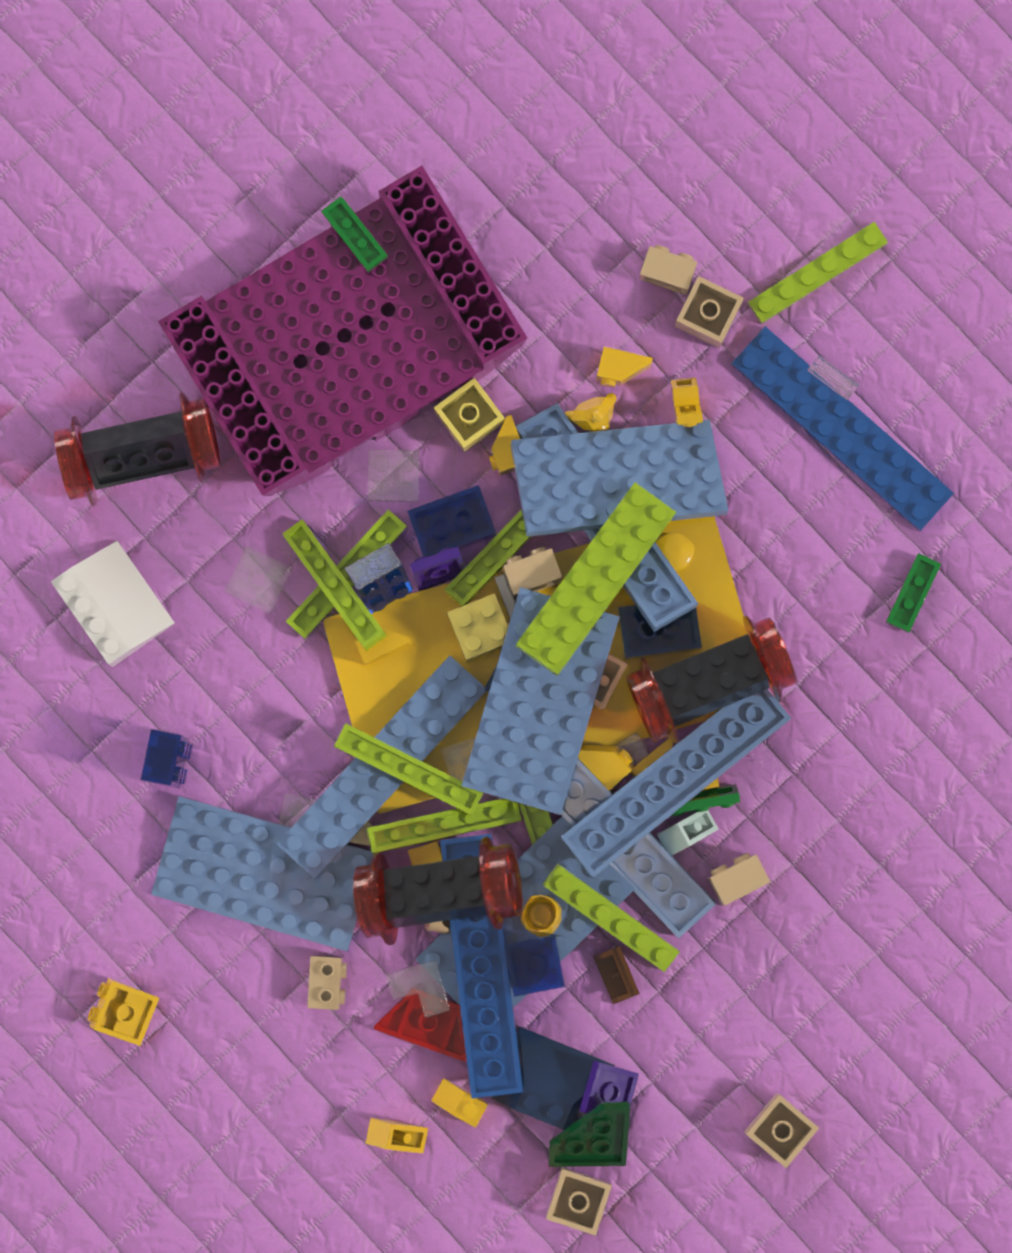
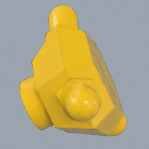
(593, 413)

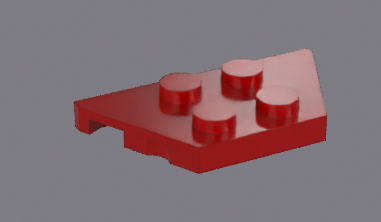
(438, 1032)

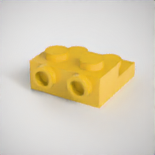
(122, 1011)

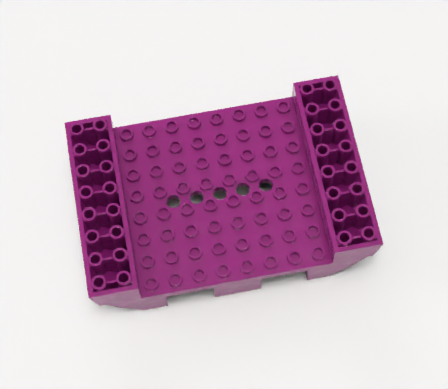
(298, 421)

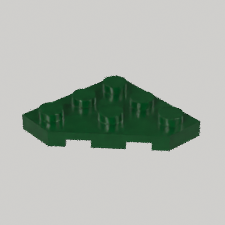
(594, 1139)

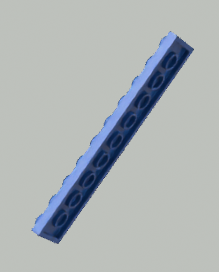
(842, 429)
(484, 994)

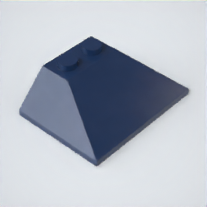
(551, 1078)

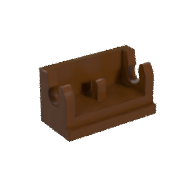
(616, 975)

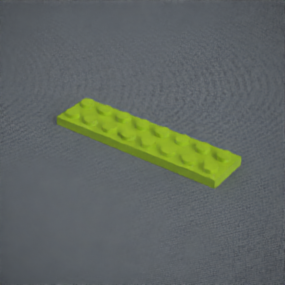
(595, 579)

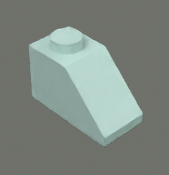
(687, 832)

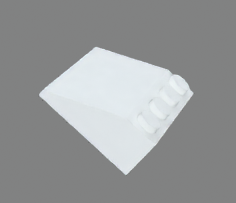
(113, 603)

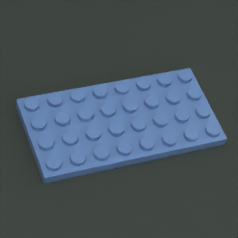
(582, 477)
(536, 718)
(534, 869)
(237, 870)

